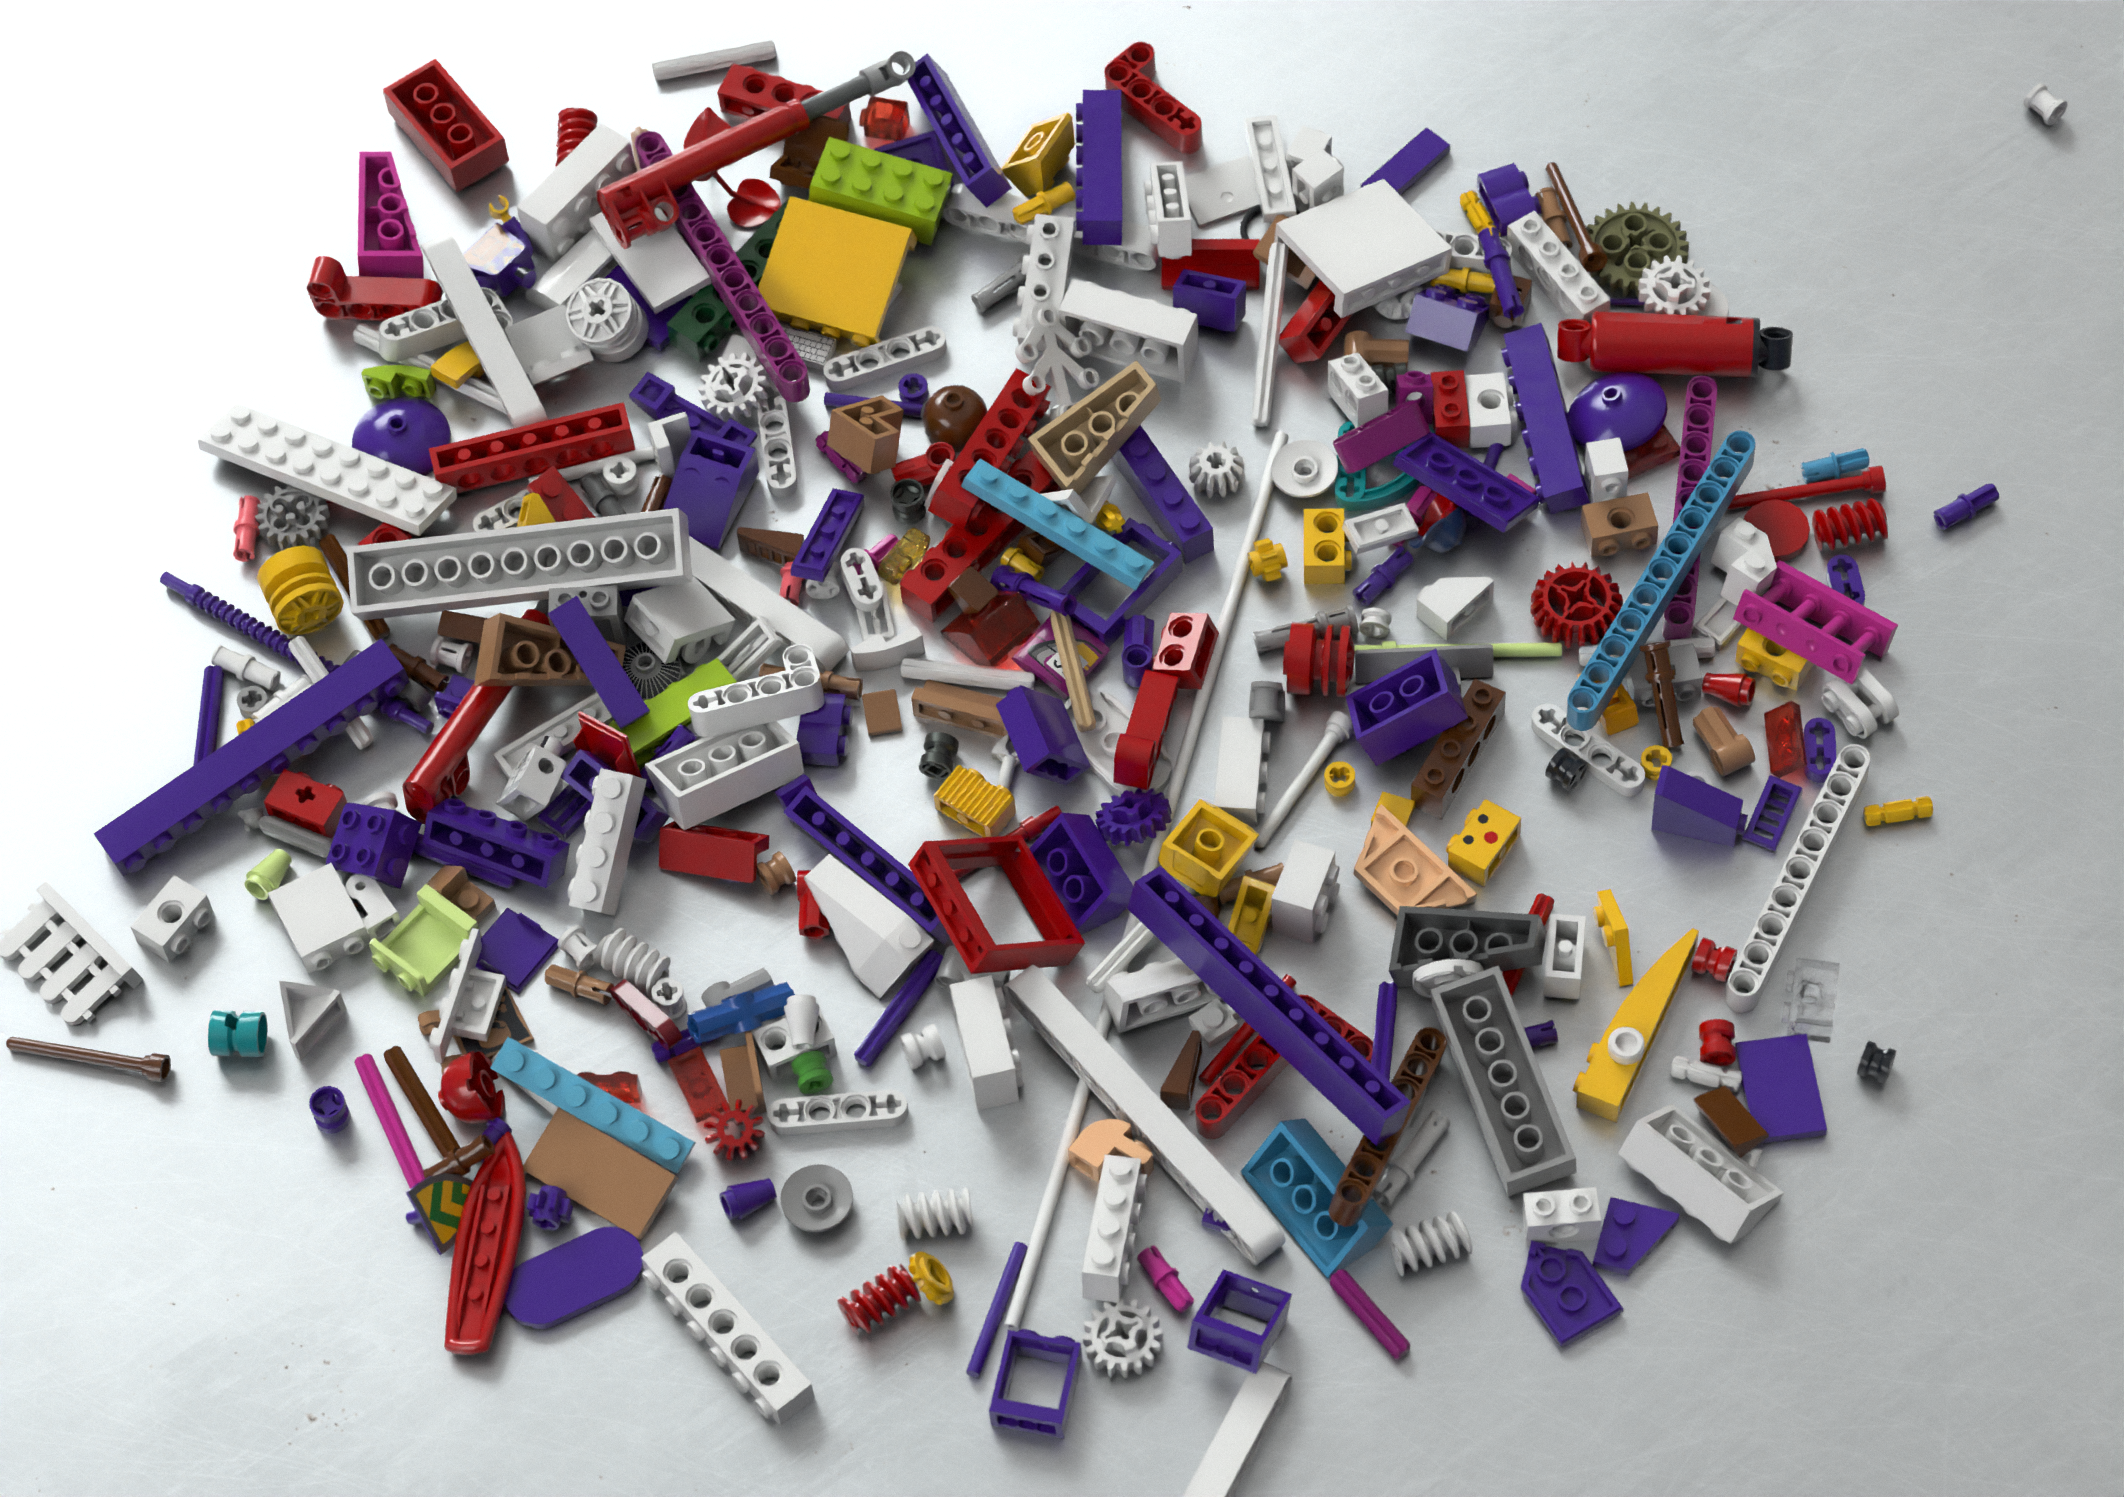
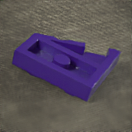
(1630, 1234)

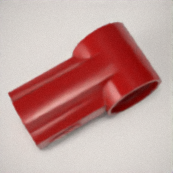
(925, 466)
(811, 920)

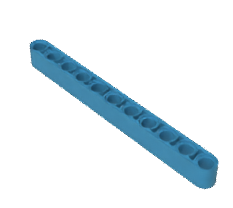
(1660, 592)

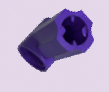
(1137, 649)

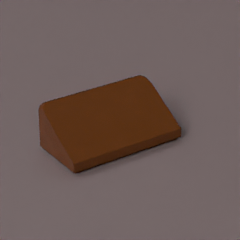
(461, 626)
(1731, 1120)

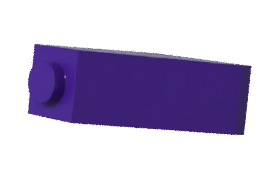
(1696, 809)

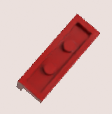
(1217, 257)
(711, 851)

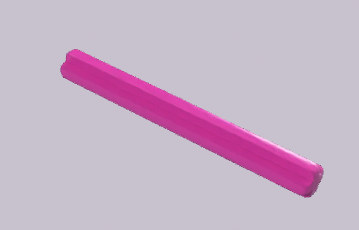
(389, 1119)

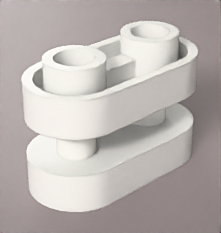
(1860, 703)

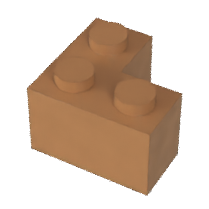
(867, 433)

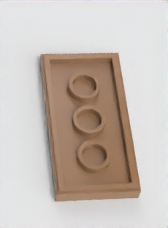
(600, 1173)

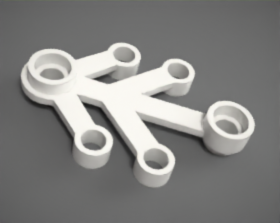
(1053, 358)

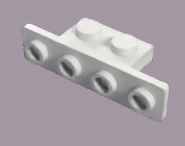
(471, 1002)

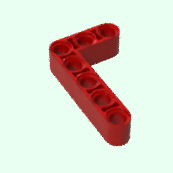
(1255, 1082)

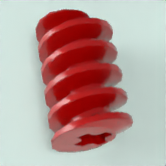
(573, 128)
(1849, 523)
(878, 1299)

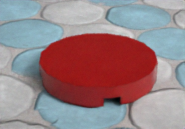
(1784, 525)

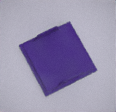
(515, 949)

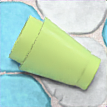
(267, 874)

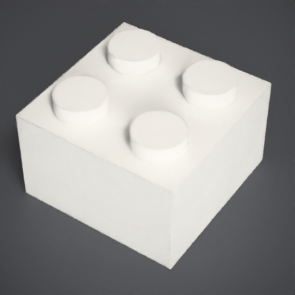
(1305, 892)

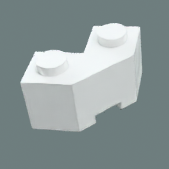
(1746, 558)

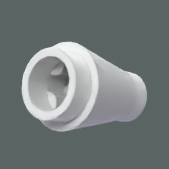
(802, 1020)

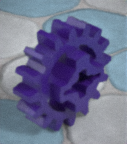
(1133, 816)

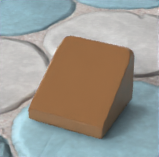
(882, 712)

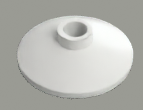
(1300, 458)

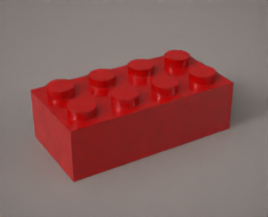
(446, 125)

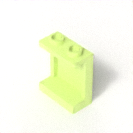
(424, 943)

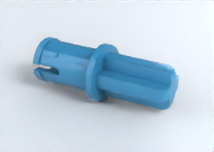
(1834, 465)

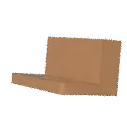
(743, 1076)

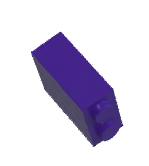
(1043, 735)

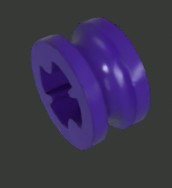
(913, 380)

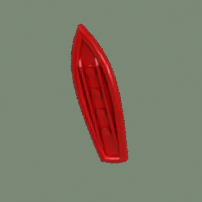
(485, 1250)

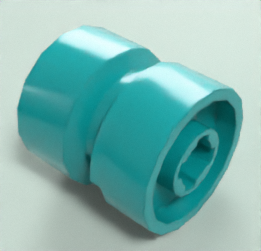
(237, 1033)

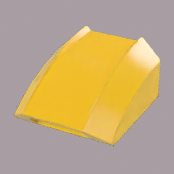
(1206, 848)

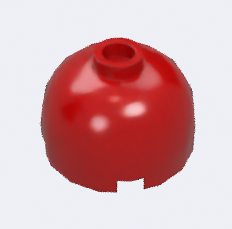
(470, 1089)

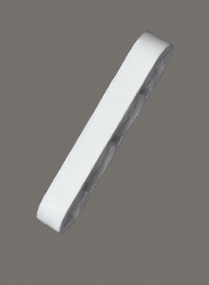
(883, 354)
(775, 440)
(1591, 746)
(838, 1119)

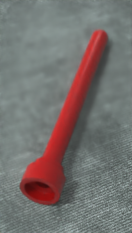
(1870, 480)

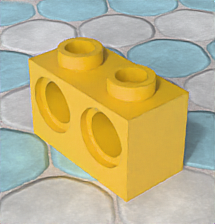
(1323, 546)

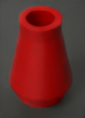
(1732, 688)

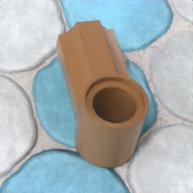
(1376, 350)
(1726, 748)

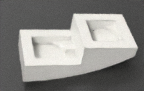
(878, 654)

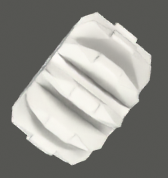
(1216, 469)

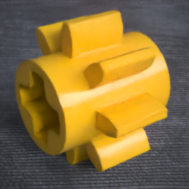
(1267, 559)

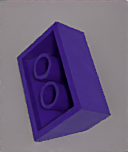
(1082, 871)

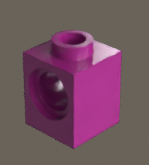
(1416, 382)

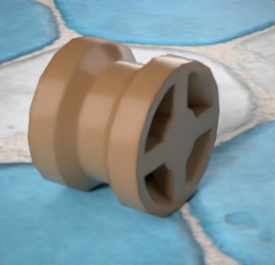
(775, 873)

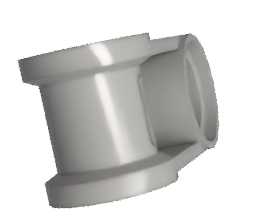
(1267, 701)

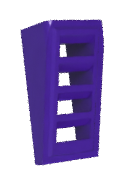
(1783, 789)

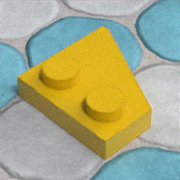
(1615, 935)

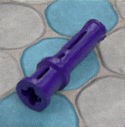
(1032, 590)

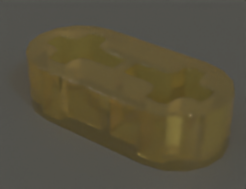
(904, 556)

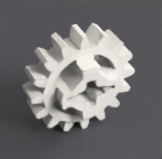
(1674, 288)
(749, 382)
(1111, 1348)

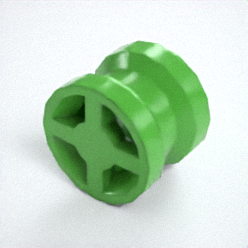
(812, 1072)

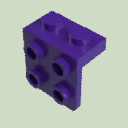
(374, 843)

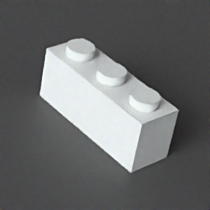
(1242, 768)

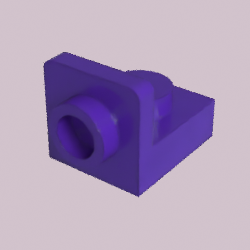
(453, 695)

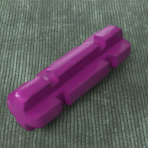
(853, 472)

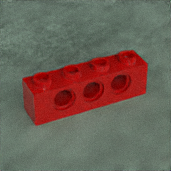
(752, 93)

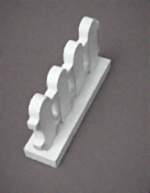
(77, 967)

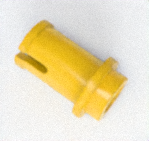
(1021, 563)

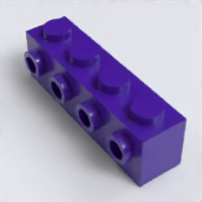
(496, 842)

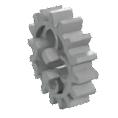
(273, 516)

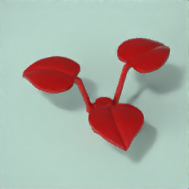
(754, 198)

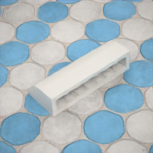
(582, 263)

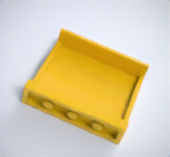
(834, 271)

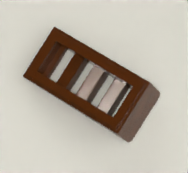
(770, 545)
(1180, 1083)

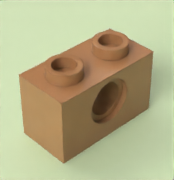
(1631, 512)

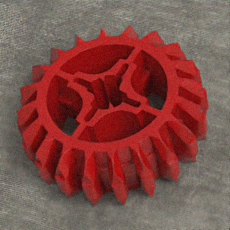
(1571, 594)

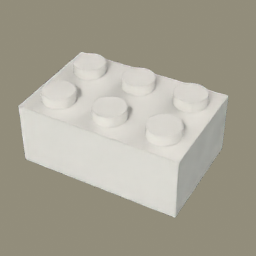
(986, 1042)

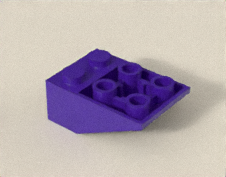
(712, 485)

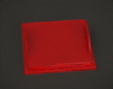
(607, 744)

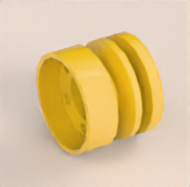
(300, 590)

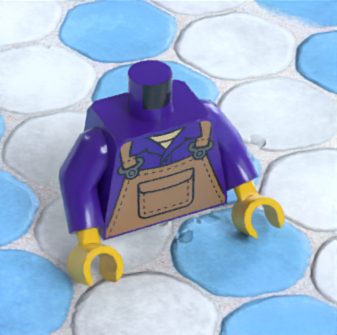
(502, 254)

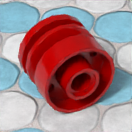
(1318, 659)

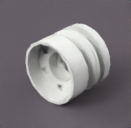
(615, 333)

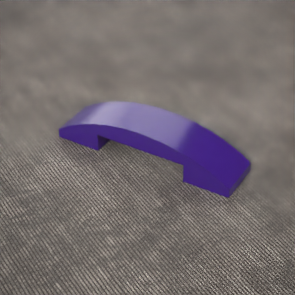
(660, 401)

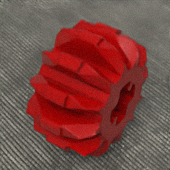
(739, 1119)

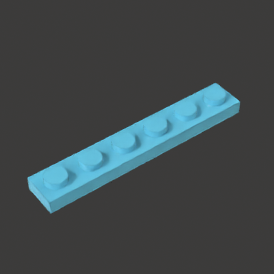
(1057, 524)
(593, 1105)

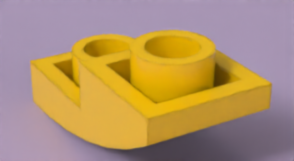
(457, 366)

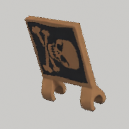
(507, 1023)

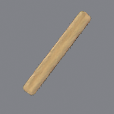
(1073, 672)

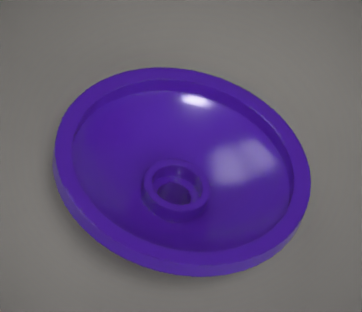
(1618, 407)
(408, 446)

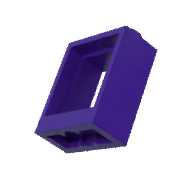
(1231, 1342)
(1031, 1417)

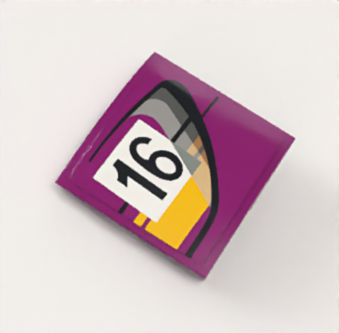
(1042, 657)

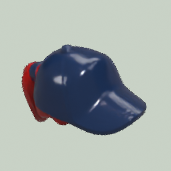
(1442, 526)

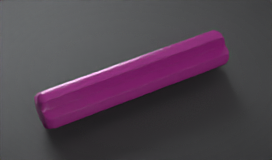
(1370, 1314)

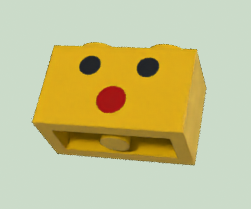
(1483, 842)

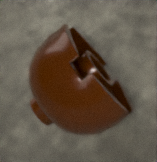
(953, 415)

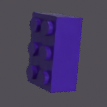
(1406, 707)

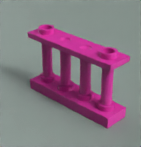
(1824, 606)

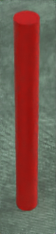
(1233, 1046)

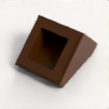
(1040, 549)
(972, 591)

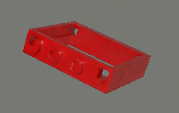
(933, 871)

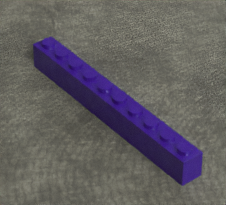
(252, 758)
(1269, 1005)

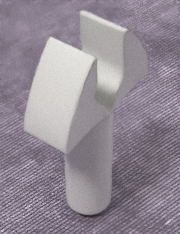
(1000, 752)

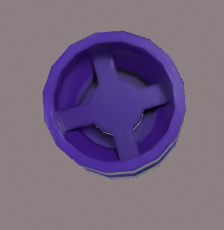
(324, 1104)

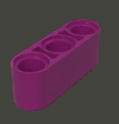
(1381, 436)

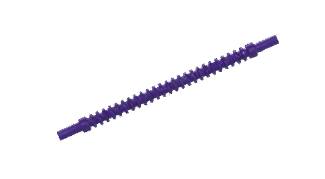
(196, 596)

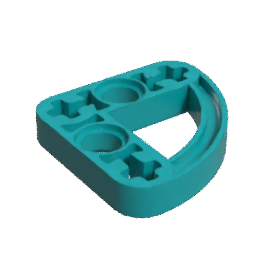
(1374, 497)

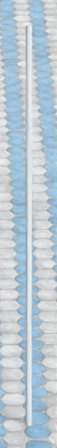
(1173, 794)

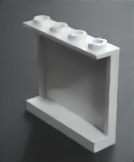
(1366, 246)

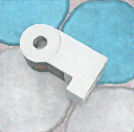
(372, 902)

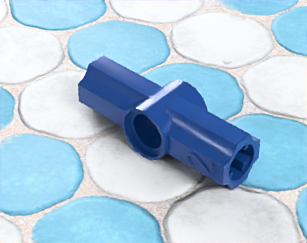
(739, 1012)

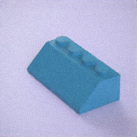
(1297, 1181)

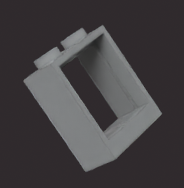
(602, 605)

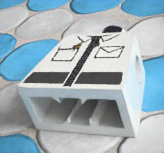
(533, 780)

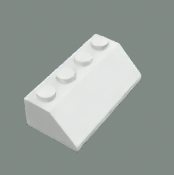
(724, 772)
(1155, 994)
(1687, 1166)

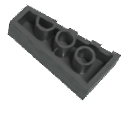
(1479, 936)

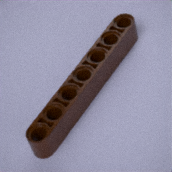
(1371, 1160)

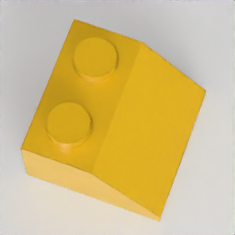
(1041, 154)

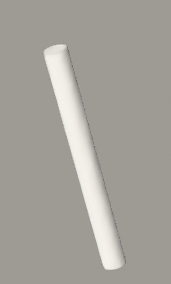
(597, 466)

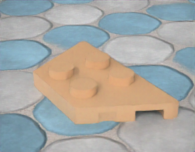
(1405, 870)

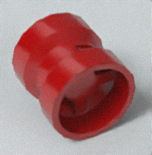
(1717, 961)
(1717, 1043)

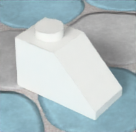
(1453, 602)

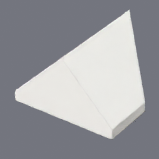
(309, 1013)

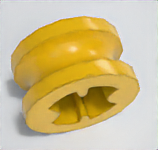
(1650, 753)
(1339, 769)

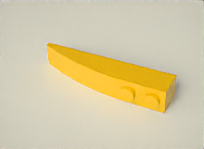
(1607, 1083)

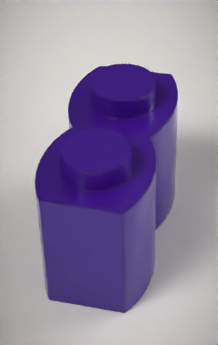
(1506, 195)
(823, 731)

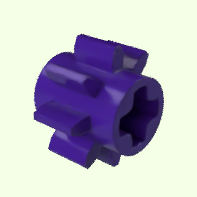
(549, 1207)

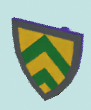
(438, 1207)

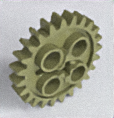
(1636, 247)

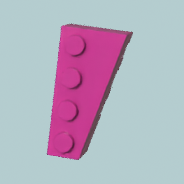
(385, 231)

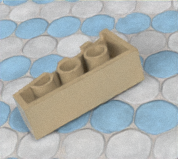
(1095, 428)

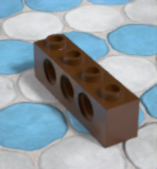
(1458, 750)

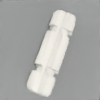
(1706, 1073)

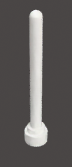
(1338, 729)

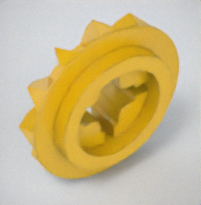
(931, 1277)

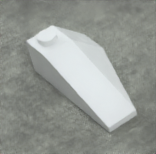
(871, 929)

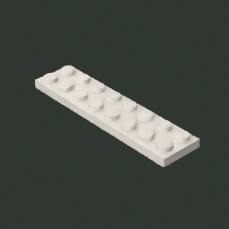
(328, 469)

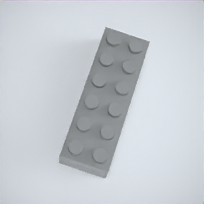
(1503, 1081)

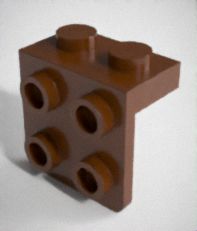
(804, 151)

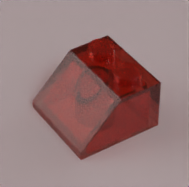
(994, 630)

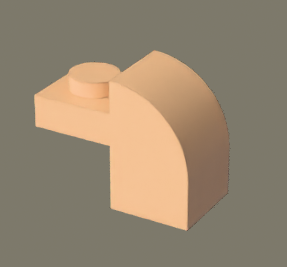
(1107, 1138)

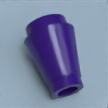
(745, 1198)

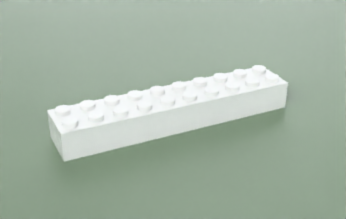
(518, 563)

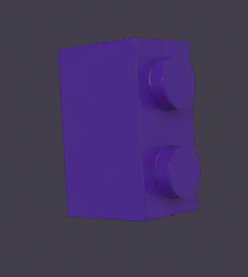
(1215, 299)

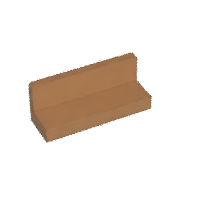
(958, 708)

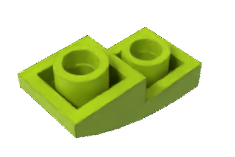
(390, 380)

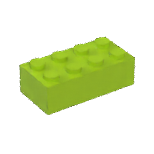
(881, 187)

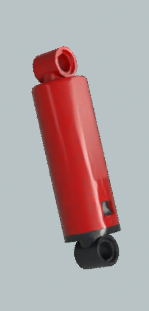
(1674, 344)

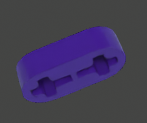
(1852, 584)
(1826, 749)

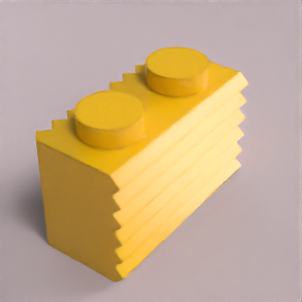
(975, 802)

